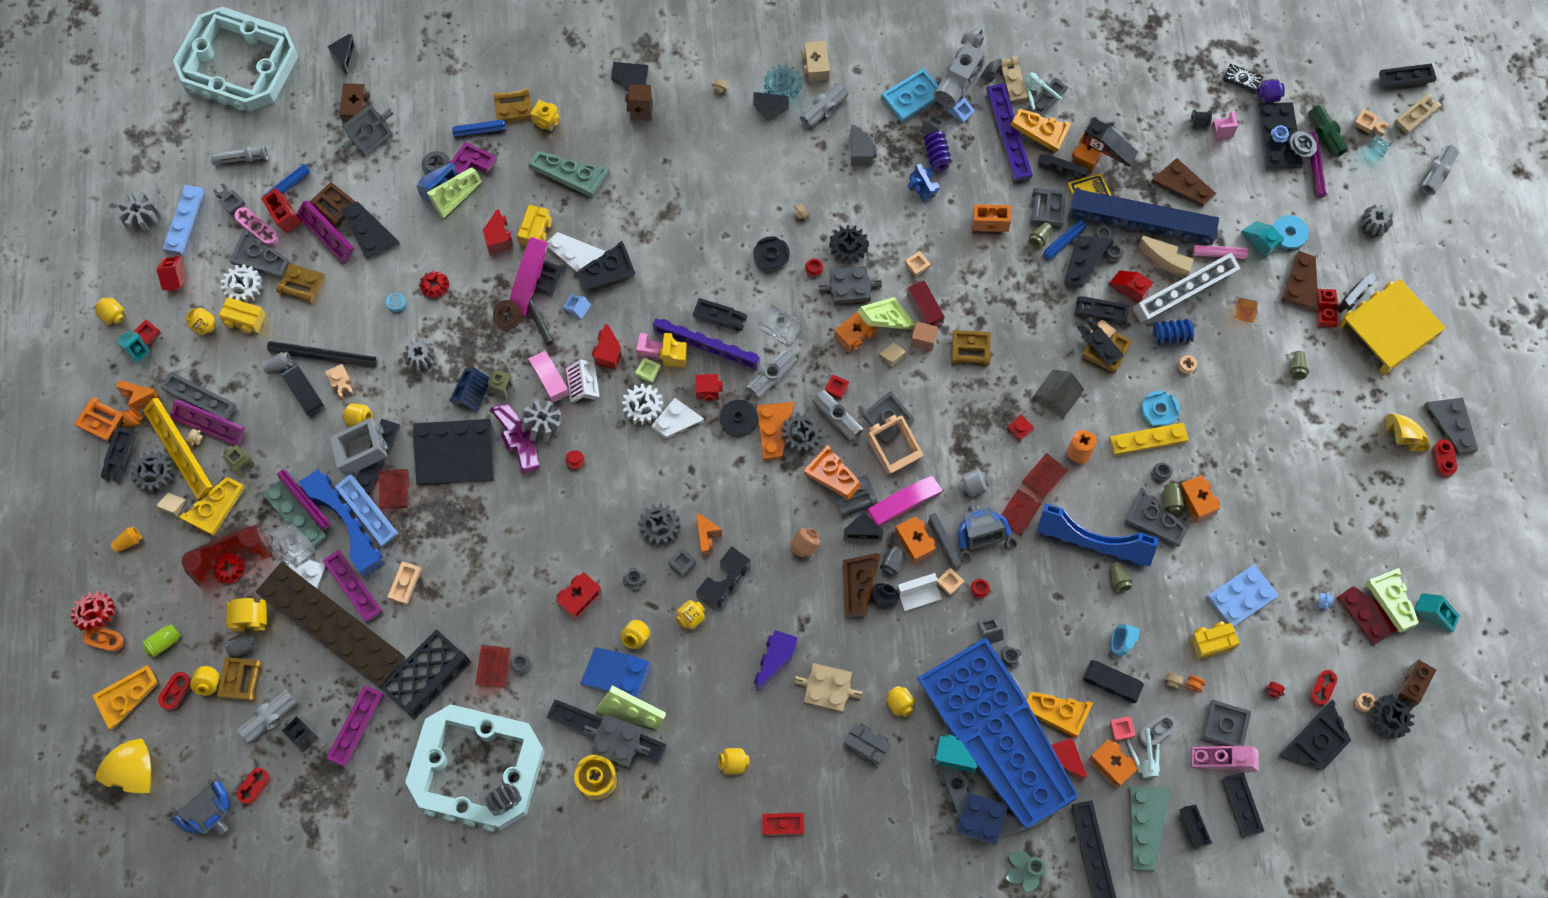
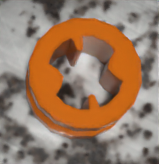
(1195, 683)

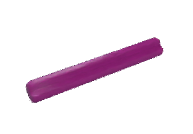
(1317, 169)
(303, 499)

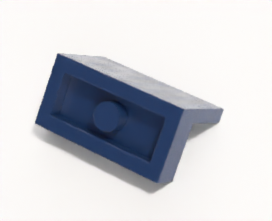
(470, 388)

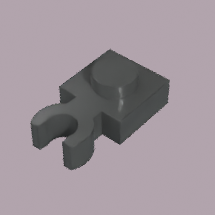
(229, 200)

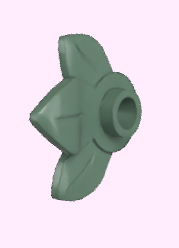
(1021, 871)

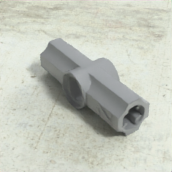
(824, 105)
(1439, 170)
(780, 366)
(846, 423)
(267, 716)

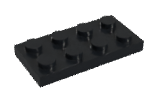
(1277, 154)

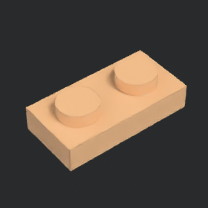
(404, 583)

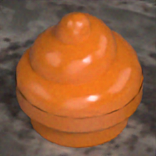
(131, 418)

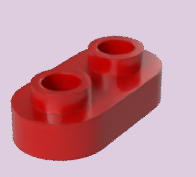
(1444, 457)
(173, 691)

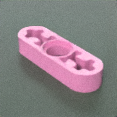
(254, 219)

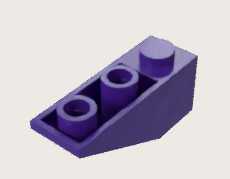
(778, 656)

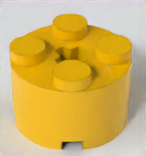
(246, 614)
(584, 777)

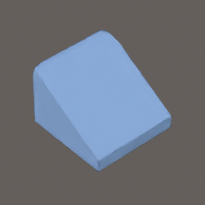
(961, 110)
(576, 305)

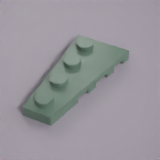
(569, 172)
(292, 511)
(1147, 821)

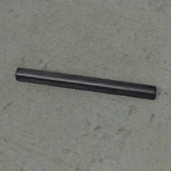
(323, 354)

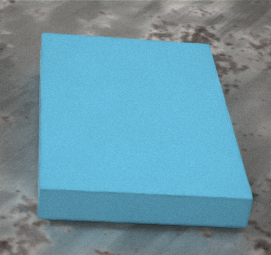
(911, 95)

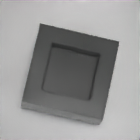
(682, 562)

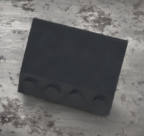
(453, 451)

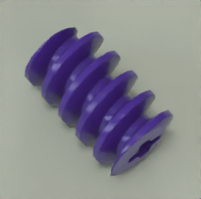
(937, 151)

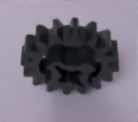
(857, 241)
(1399, 724)

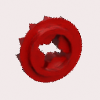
(436, 291)
(236, 571)

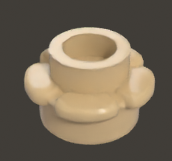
(719, 85)
(801, 212)
(194, 437)
(1174, 680)

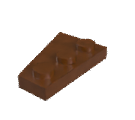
(1183, 181)
(1302, 282)
(858, 583)

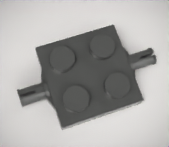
(367, 129)
(850, 285)
(616, 740)

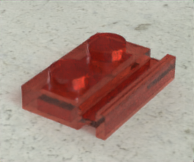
(1045, 476)
(394, 489)
(1020, 511)
(493, 666)

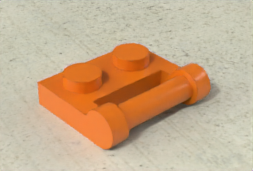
(97, 424)

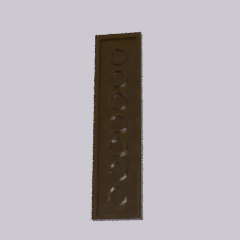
(330, 624)

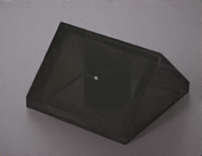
(1059, 392)

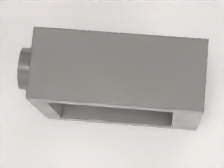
(365, 458)

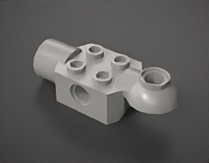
(963, 70)

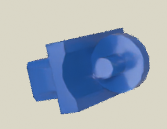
(921, 182)

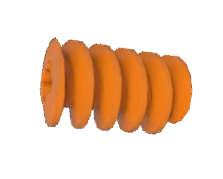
(1081, 446)

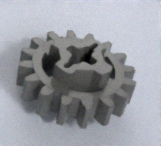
(796, 438)
(144, 478)
(661, 516)

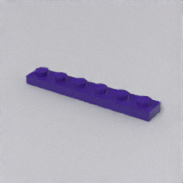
(1009, 135)
(707, 344)

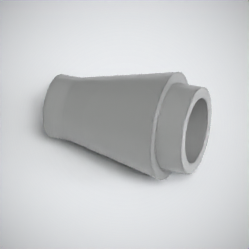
(278, 362)

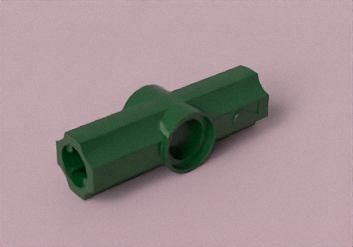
(1328, 131)

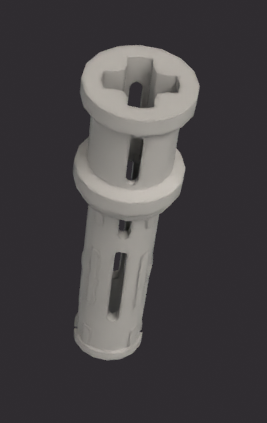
(248, 154)

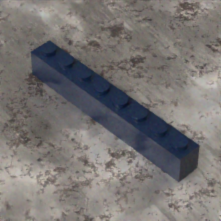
(1144, 217)

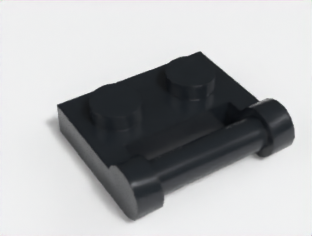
(548, 282)

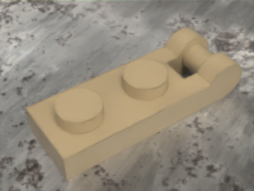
(1013, 80)
(1417, 113)

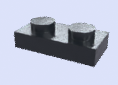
(1197, 831)

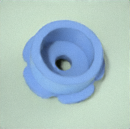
(1283, 131)
(1325, 601)

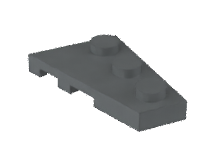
(259, 256)
(1455, 422)
(1155, 520)

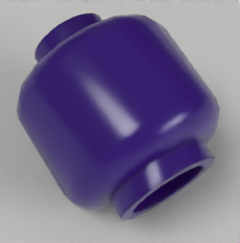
(1271, 91)

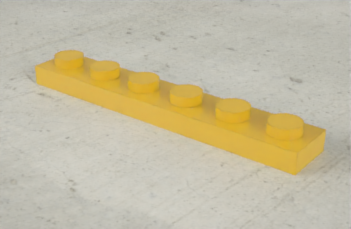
(177, 448)

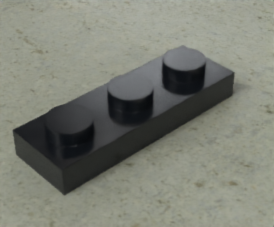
(1407, 76)
(1243, 804)

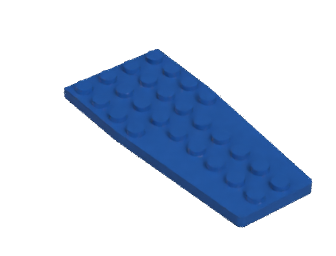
(1000, 732)

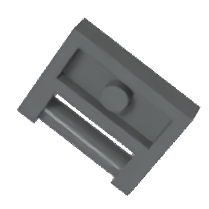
(1054, 207)
(865, 490)

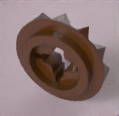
(500, 319)

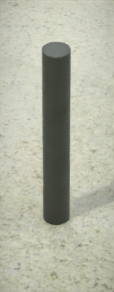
(539, 322)

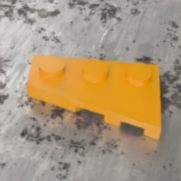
(1041, 129)
(124, 695)
(1059, 713)

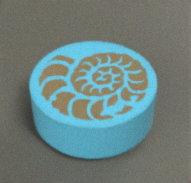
(395, 302)

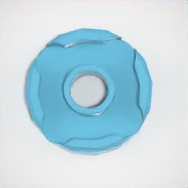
(1296, 225)
(1157, 419)

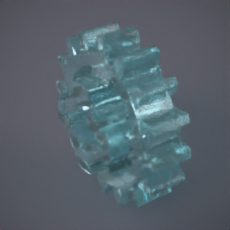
(783, 81)

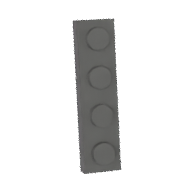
(198, 396)

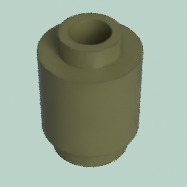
(1173, 498)

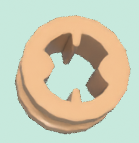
(1182, 366)
(1359, 699)

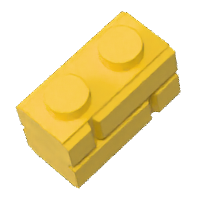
(534, 224)
(242, 315)
(1214, 640)

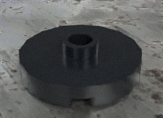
(774, 246)
(742, 426)

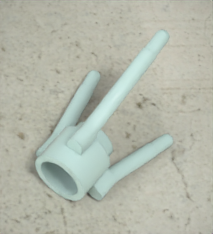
(1034, 83)
(1149, 767)

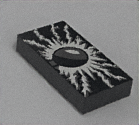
(1242, 78)

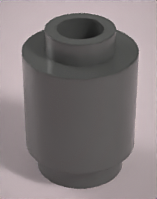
(893, 561)
(240, 645)

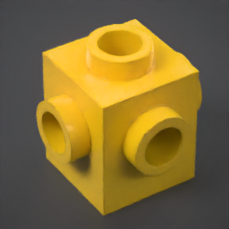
(545, 115)

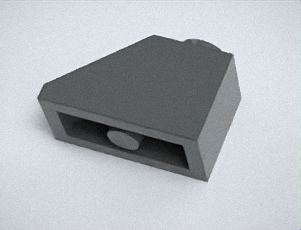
(861, 147)

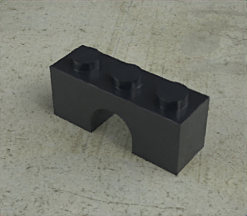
(714, 592)

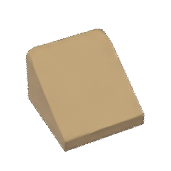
(893, 354)
(171, 504)

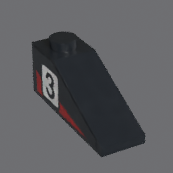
(1109, 142)

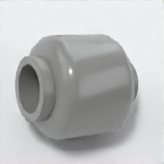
(974, 483)

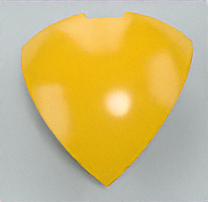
(1408, 432)
(127, 767)

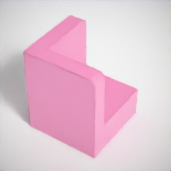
(1225, 127)
(648, 348)

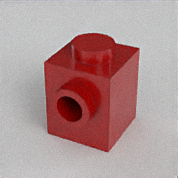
(708, 387)

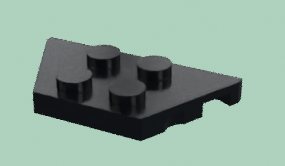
(1319, 740)

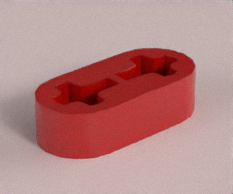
(1327, 690)
(257, 788)

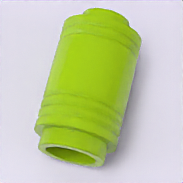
(161, 640)

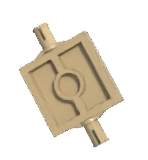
(828, 687)

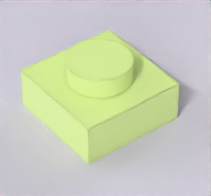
(648, 370)

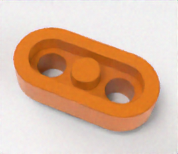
(104, 639)

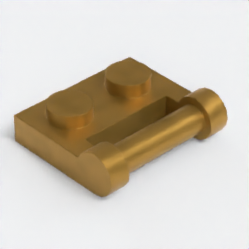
(514, 110)
(302, 278)
(971, 341)
(233, 676)

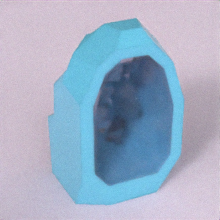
(1124, 639)

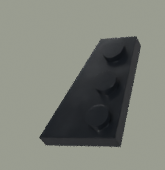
(1084, 258)
(607, 268)

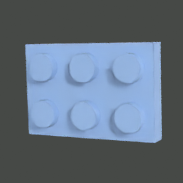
(1242, 596)

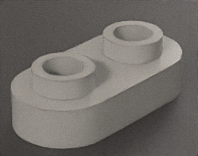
(1157, 731)

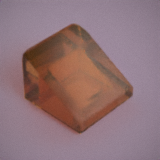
(1246, 310)

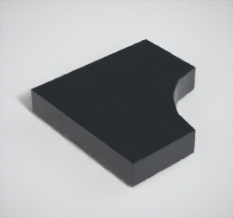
(629, 74)

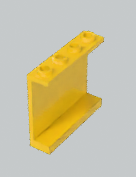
(1394, 324)

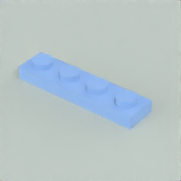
(183, 220)
(366, 510)

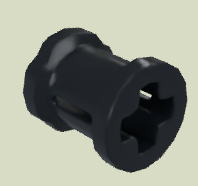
(1201, 118)

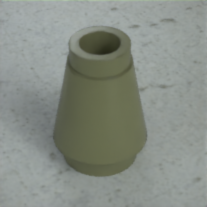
(1039, 237)
(1299, 367)
(1120, 578)

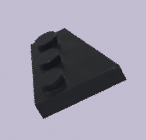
(368, 230)

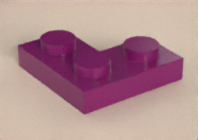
(472, 156)

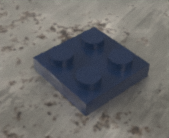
(982, 819)

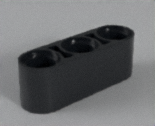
(302, 389)
(1113, 681)

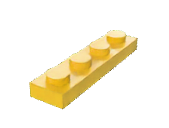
(1148, 439)

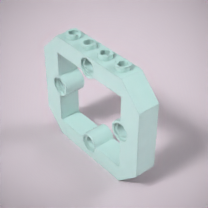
(198, 49)
(431, 743)

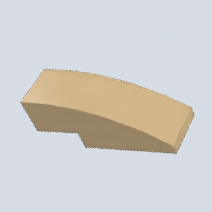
(1166, 256)

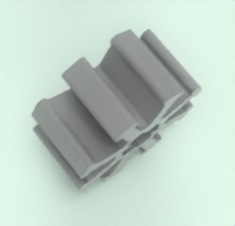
(137, 212)
(541, 420)

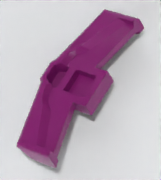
(515, 439)

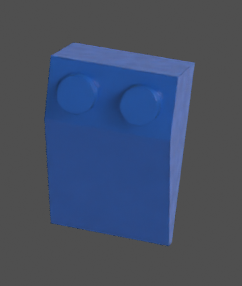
(617, 670)

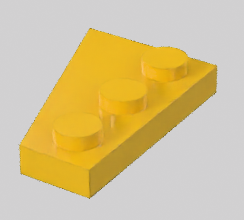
(214, 508)

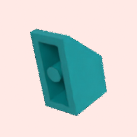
(1263, 237)
(133, 346)
(1437, 611)
(954, 755)

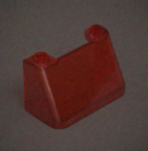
(199, 557)

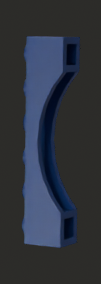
(1136, 547)
(361, 553)

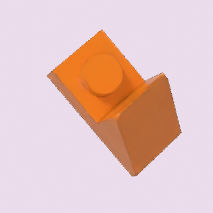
(138, 395)
(706, 530)

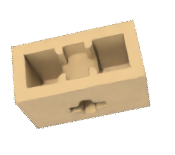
(816, 61)

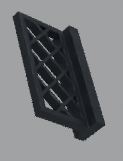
(438, 681)

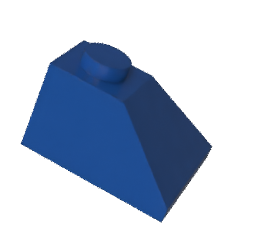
(435, 179)

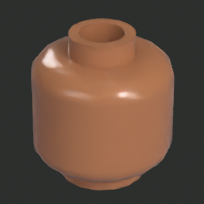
(805, 542)

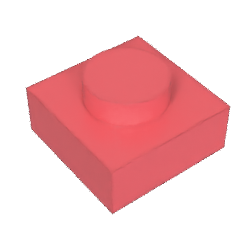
(1122, 728)

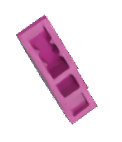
(528, 272)
(904, 500)

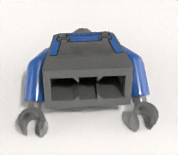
(983, 528)
(204, 810)

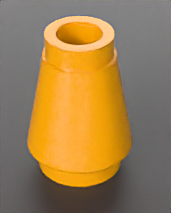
(126, 539)

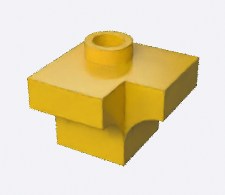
(673, 352)

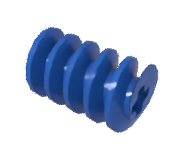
(1174, 330)

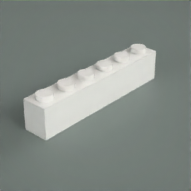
(1185, 287)

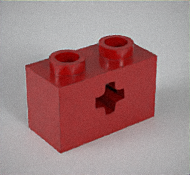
(281, 210)
(576, 605)

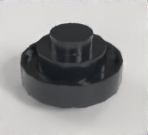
(885, 595)

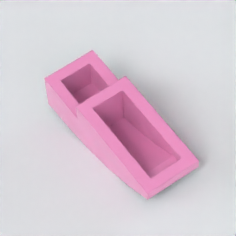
(548, 376)

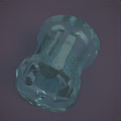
(1380, 145)

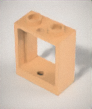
(908, 436)

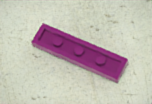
(325, 231)
(207, 422)
(352, 586)
(354, 726)

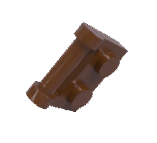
(336, 199)

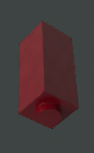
(925, 304)

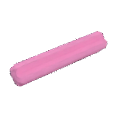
(1219, 251)

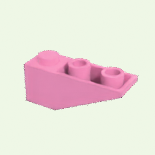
(1226, 758)

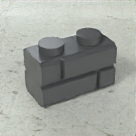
(866, 744)

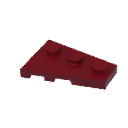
(1367, 615)

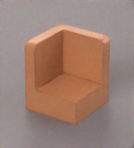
(924, 336)

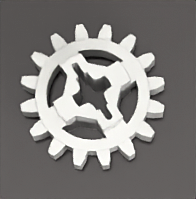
(247, 277)
(638, 397)

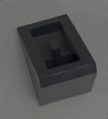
(342, 52)
(770, 104)
(863, 529)
(299, 734)

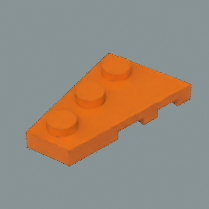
(770, 423)

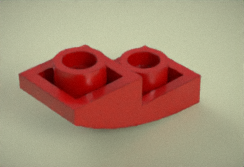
(1327, 311)

